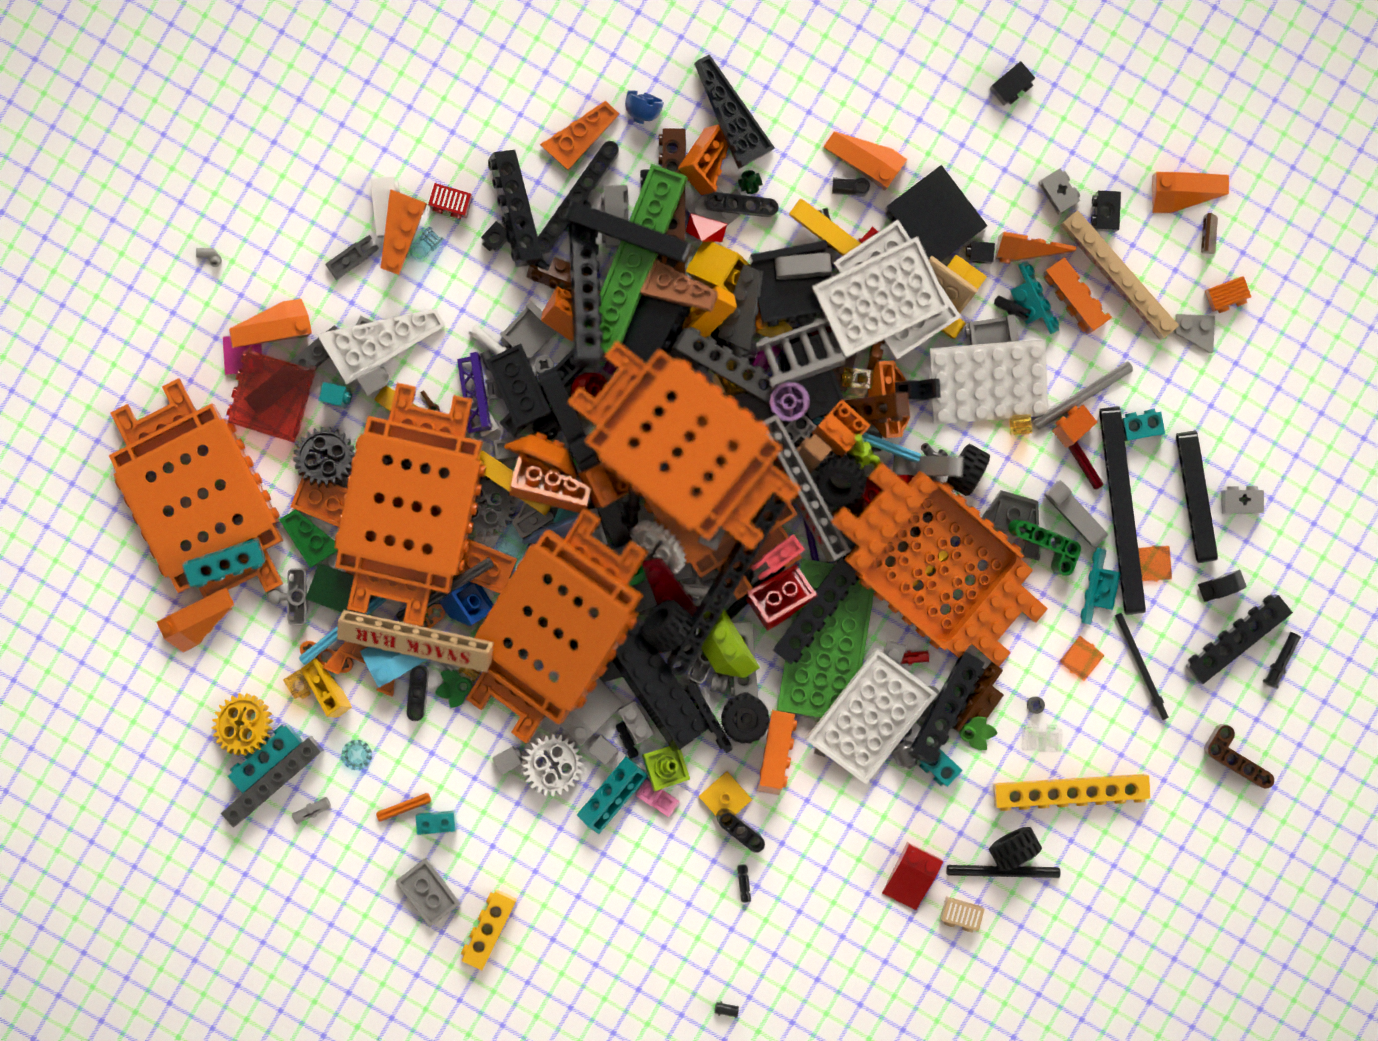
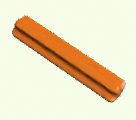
(403, 807)

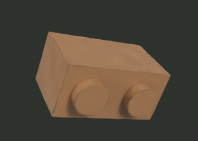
(813, 452)

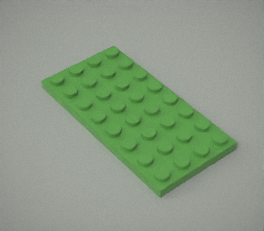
(834, 654)

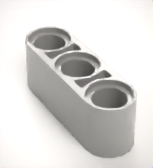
(803, 266)

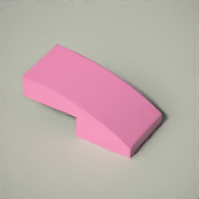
(658, 799)

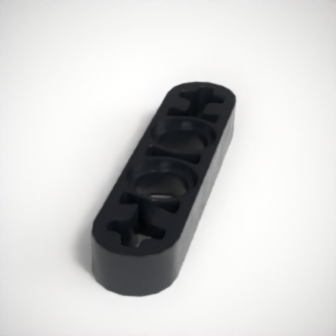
(741, 204)

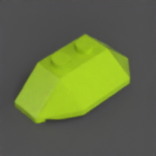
(727, 649)

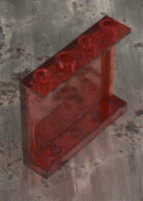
(270, 395)

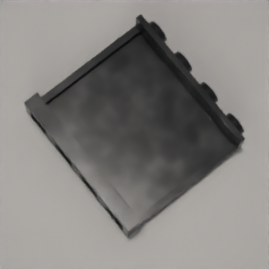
(936, 214)
(790, 297)
(654, 327)

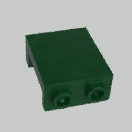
(330, 588)

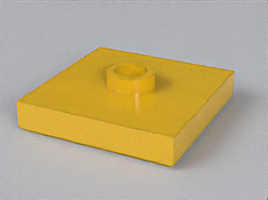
(725, 794)

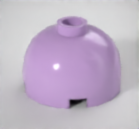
(789, 401)

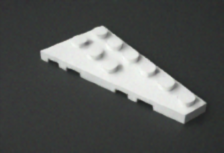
(367, 345)

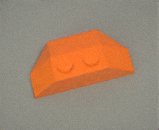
(884, 380)
(549, 453)

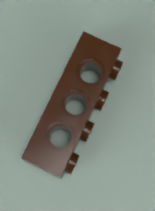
(881, 407)

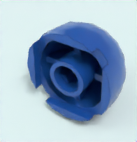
(643, 106)

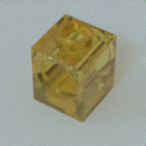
(864, 380)
(1020, 424)
(290, 683)

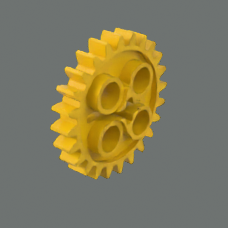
(258, 726)

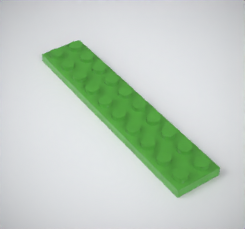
(631, 263)

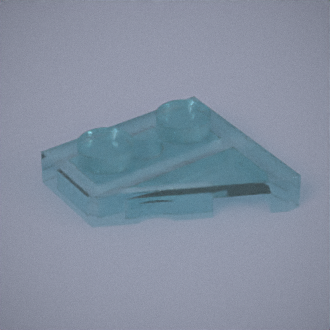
(511, 543)

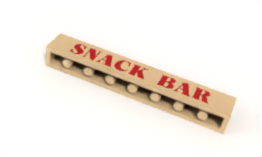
(1119, 275)
(415, 641)

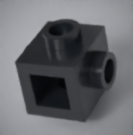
(547, 425)

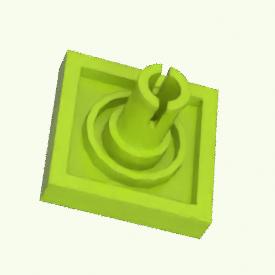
(665, 767)

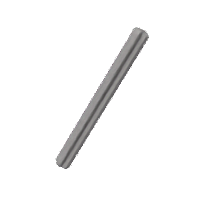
(1083, 395)

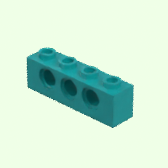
(251, 548)
(239, 775)
(612, 795)

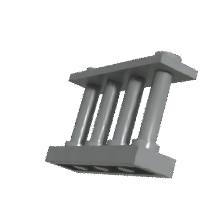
(814, 366)

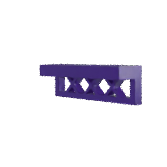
(479, 390)

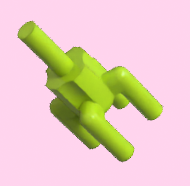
(863, 453)

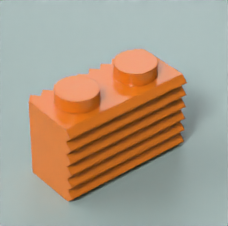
(1227, 294)
(1074, 426)

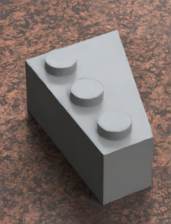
(616, 203)

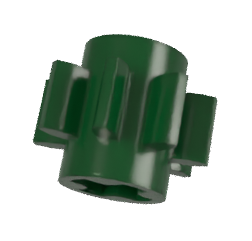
(750, 182)

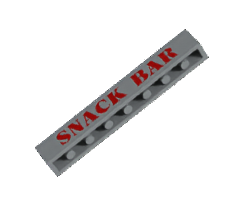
(808, 498)

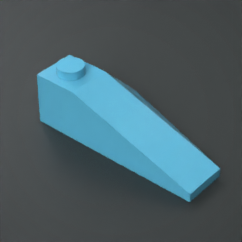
(388, 664)

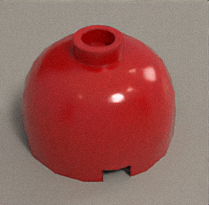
(590, 382)

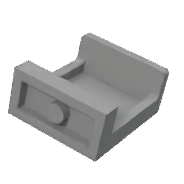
(992, 330)
(528, 331)

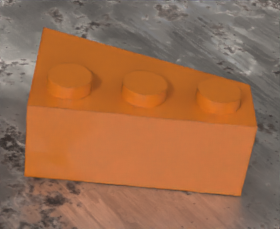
(705, 160)

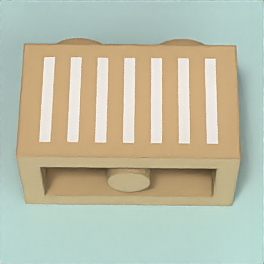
(962, 914)

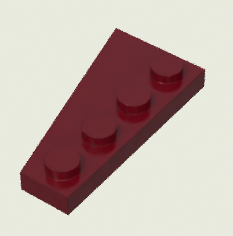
(666, 586)

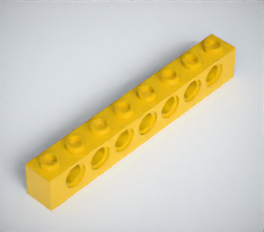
(1140, 792)

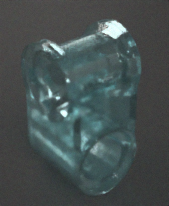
(426, 243)

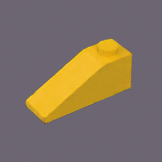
(325, 688)

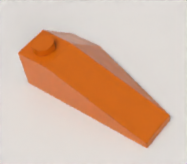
(1017, 247)

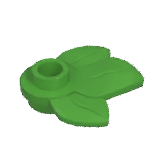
(979, 734)

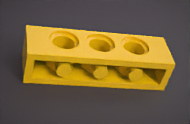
(505, 904)

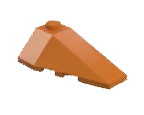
(870, 159)
(1183, 190)
(278, 323)
(191, 624)

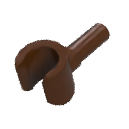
(428, 400)

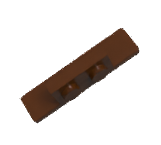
(557, 275)
(984, 697)

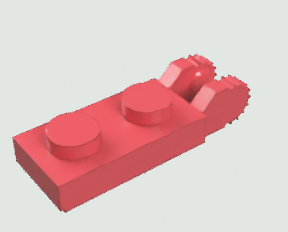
(779, 556)

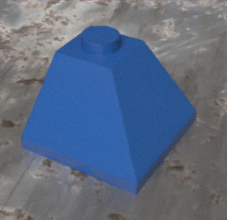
(467, 604)

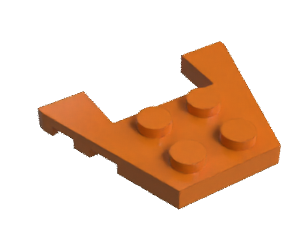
(353, 650)

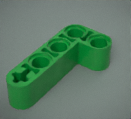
(1044, 540)

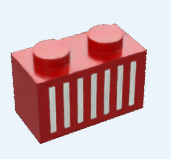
(450, 201)

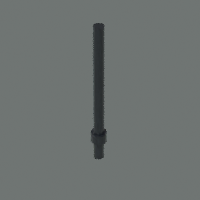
(1156, 700)

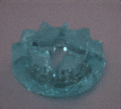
(347, 754)

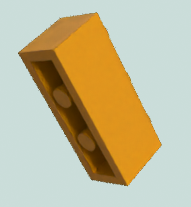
(708, 321)

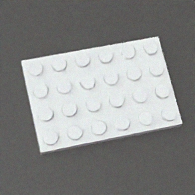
(881, 297)
(911, 337)
(989, 381)
(871, 716)

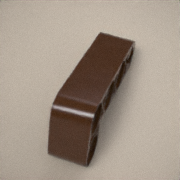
(1240, 761)

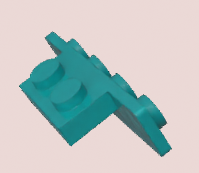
(1031, 297)
(1101, 588)

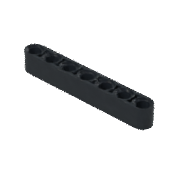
(580, 188)
(629, 232)
(1196, 496)

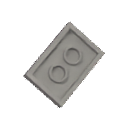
(428, 892)

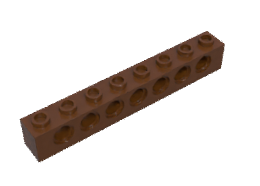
(677, 138)

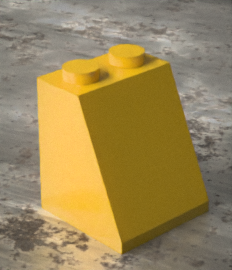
(716, 266)

